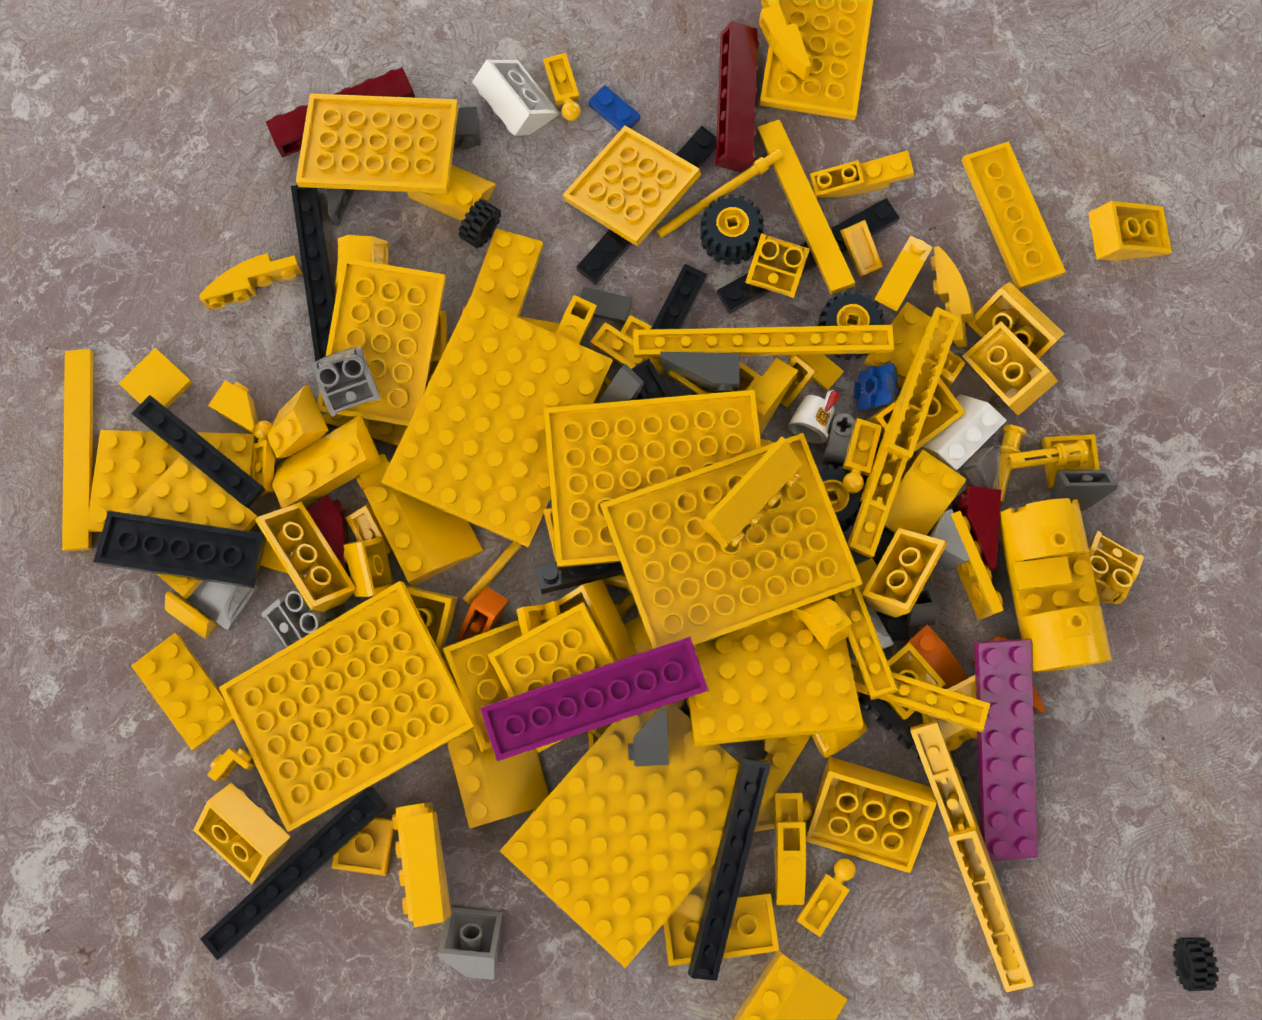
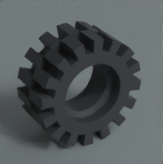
(479, 223)
(1195, 964)

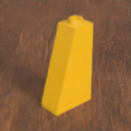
(426, 868)

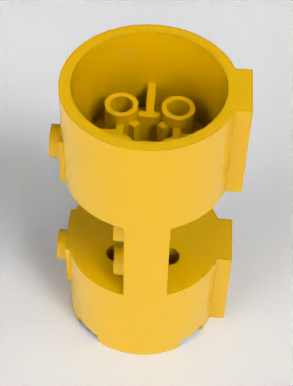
(1064, 619)

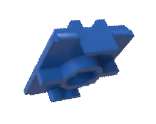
(880, 378)

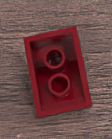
(982, 510)

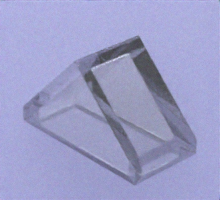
(982, 468)

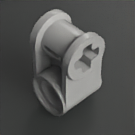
(838, 441)

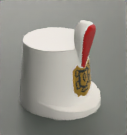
(814, 417)

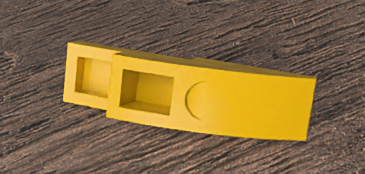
(785, 38)
(862, 178)
(240, 281)
(953, 292)
(789, 849)

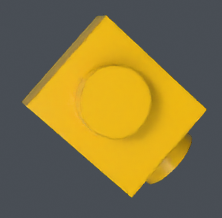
(534, 616)
(225, 763)

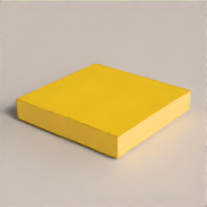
(157, 378)
(1091, 464)
(369, 850)

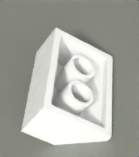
(514, 96)
(966, 434)

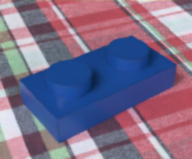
(613, 109)

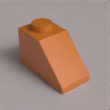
(483, 614)

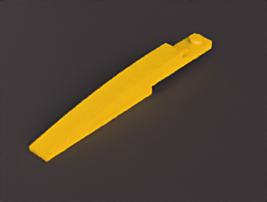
(902, 432)
(972, 856)

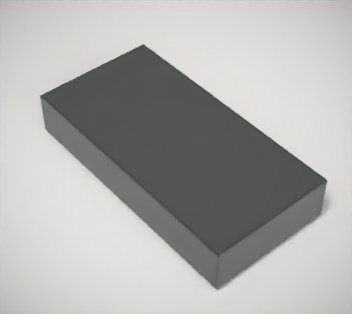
(609, 305)

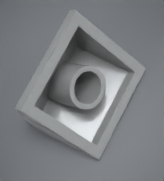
(954, 552)

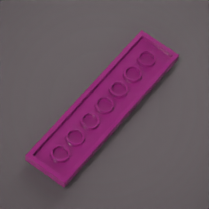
(594, 698)
(1007, 749)

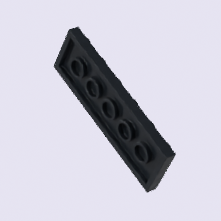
(180, 549)

